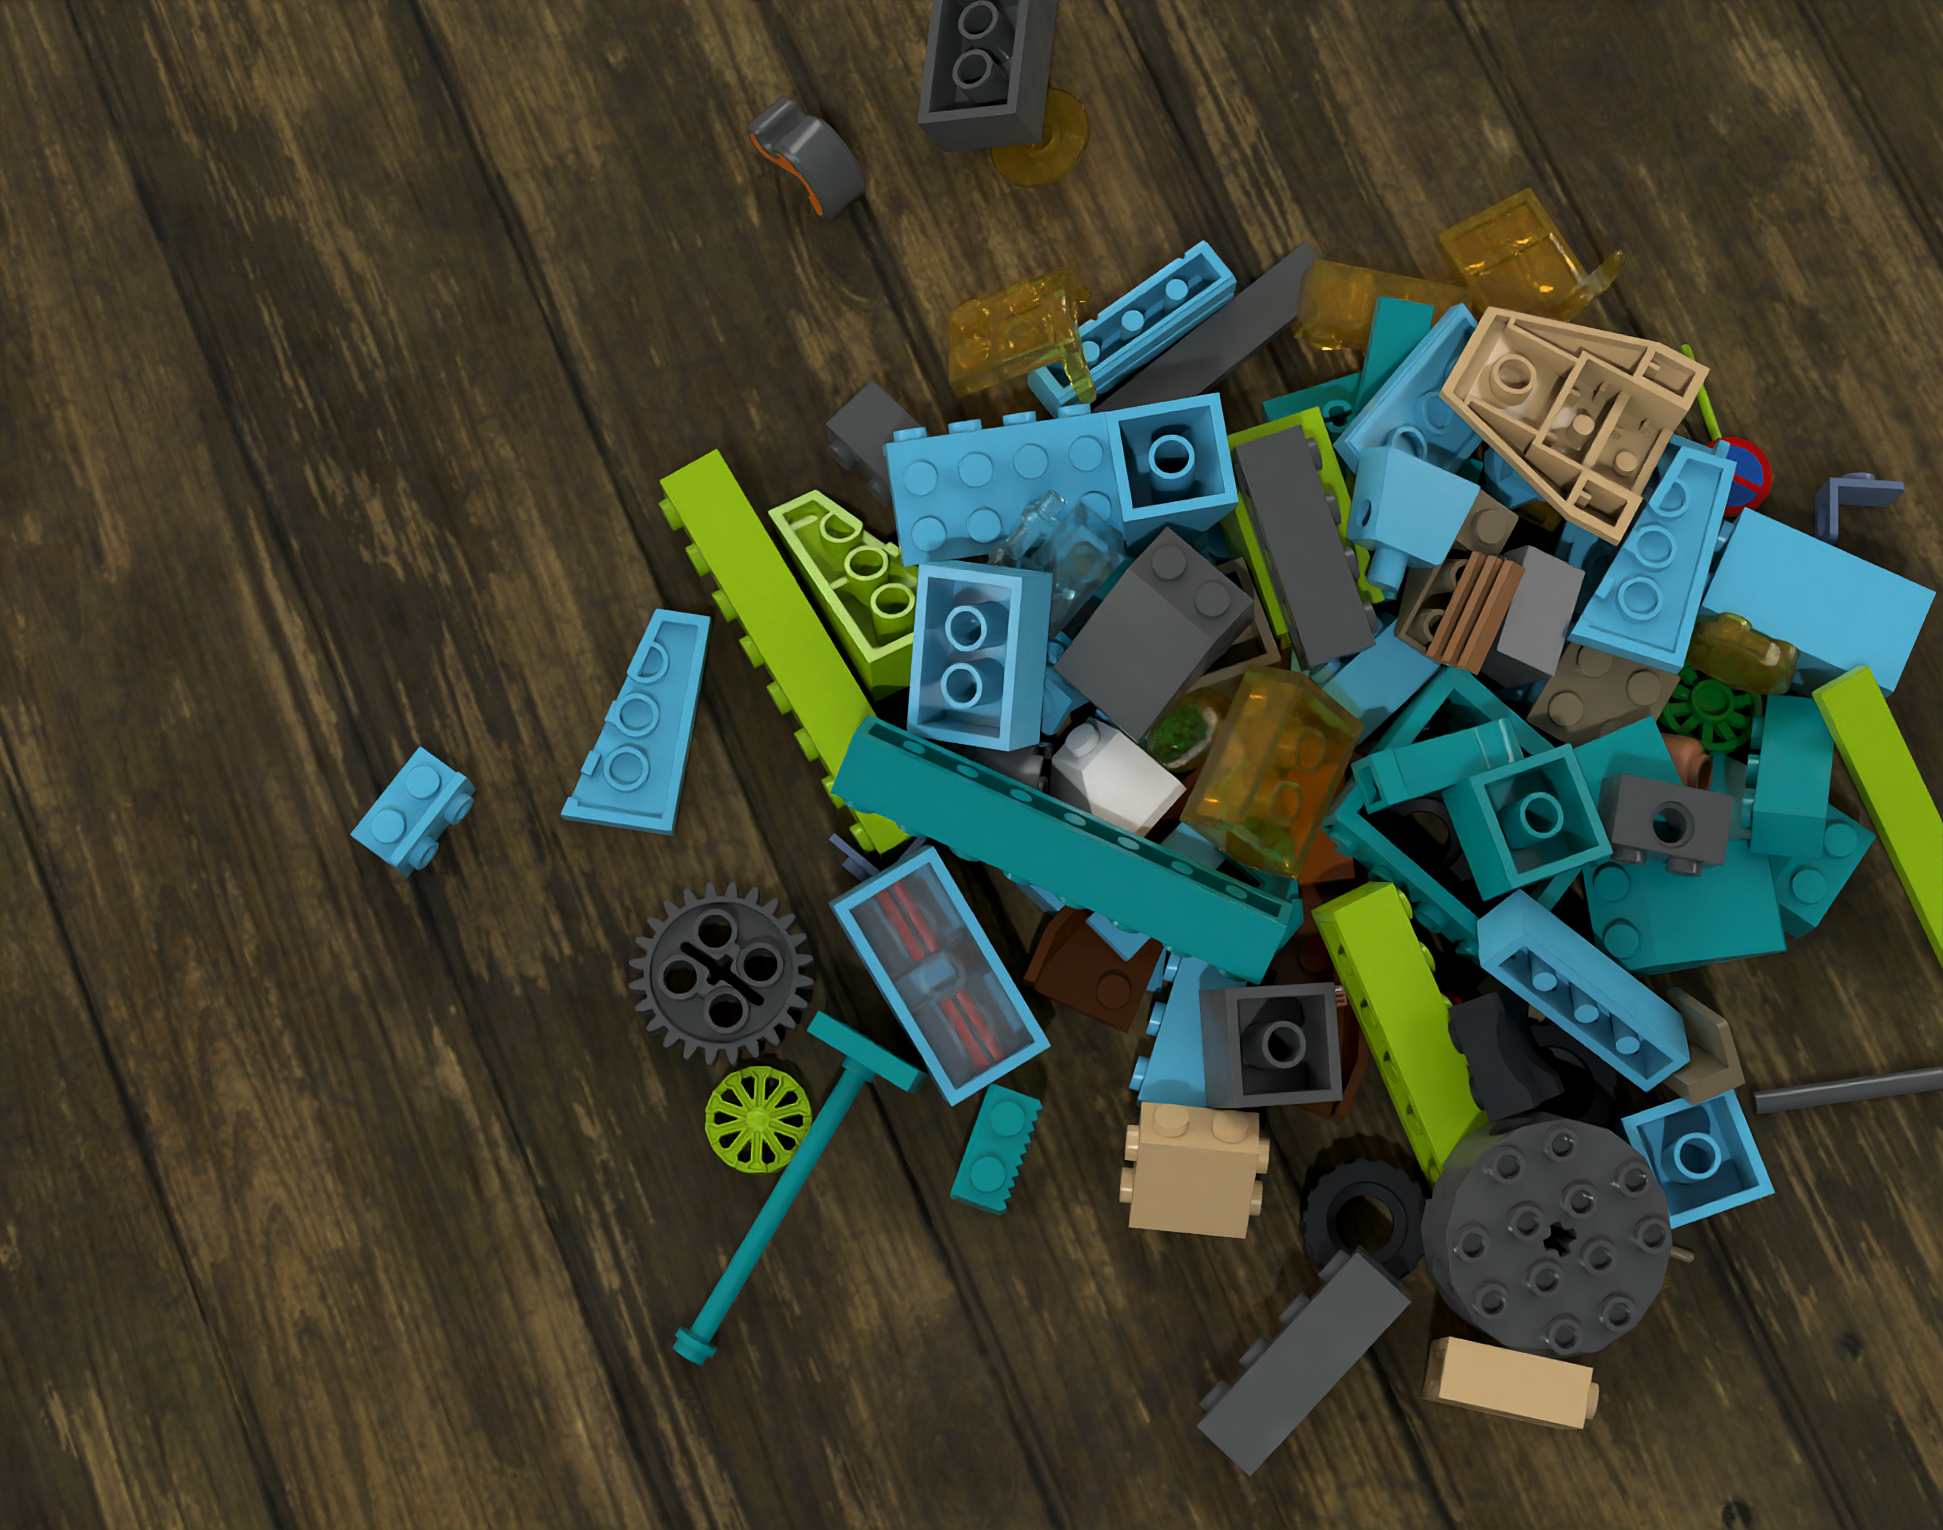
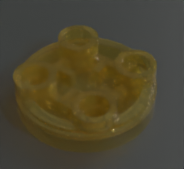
(1742, 658)

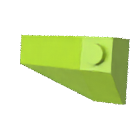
(855, 586)

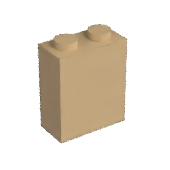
(1510, 1384)

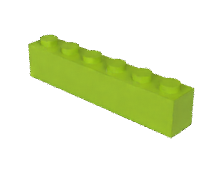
(1402, 1018)

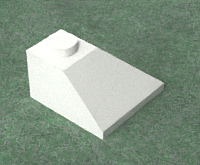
(1112, 778)

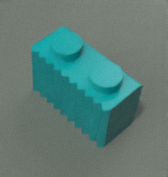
(996, 1150)

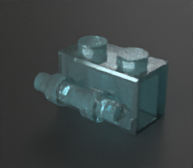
(1077, 551)

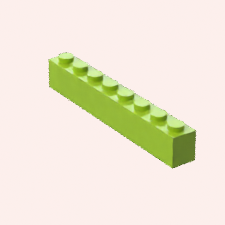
(778, 627)

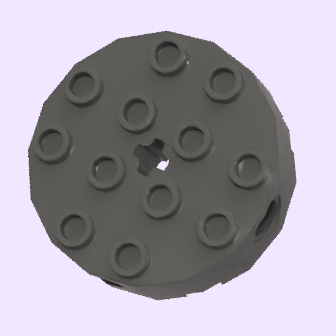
(1557, 1183)

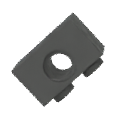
(1695, 819)

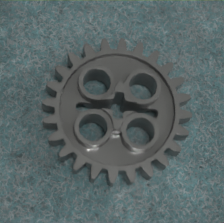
(690, 1014)

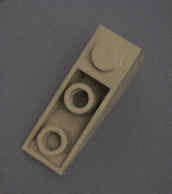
(1431, 589)

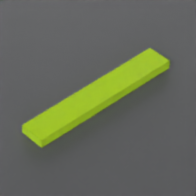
(1890, 790)

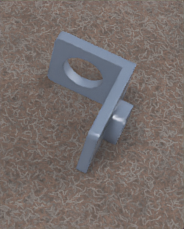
(1850, 490)
(860, 866)

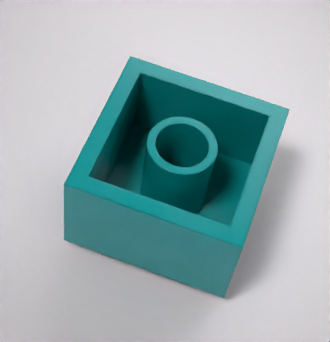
(1526, 821)

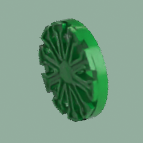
(1712, 707)

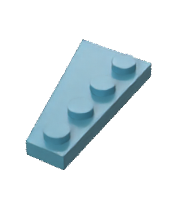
(1659, 575)
(644, 748)

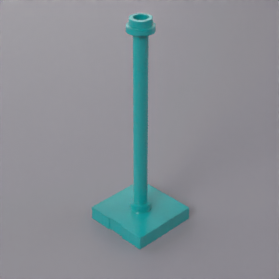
(862, 1064)

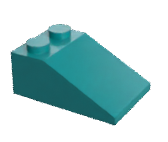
(1802, 884)
(1676, 922)

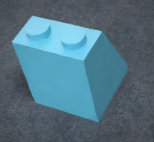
(1171, 468)

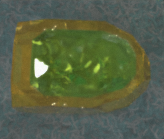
(1188, 730)

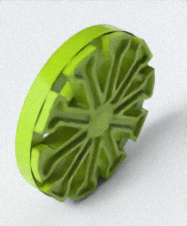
(757, 1119)

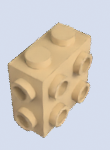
(1194, 1170)

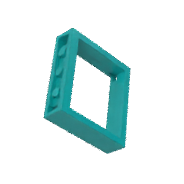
(1355, 837)

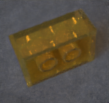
(1272, 771)

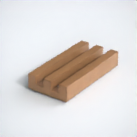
(1475, 612)

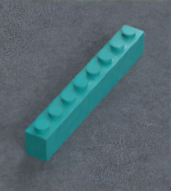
(1062, 850)

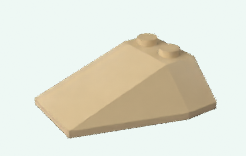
(1573, 410)

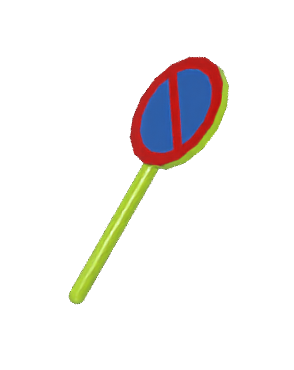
(1753, 470)

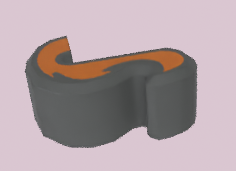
(810, 153)

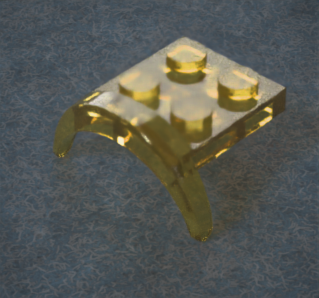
(1522, 261)
(1020, 333)

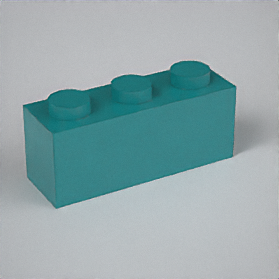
(1788, 779)

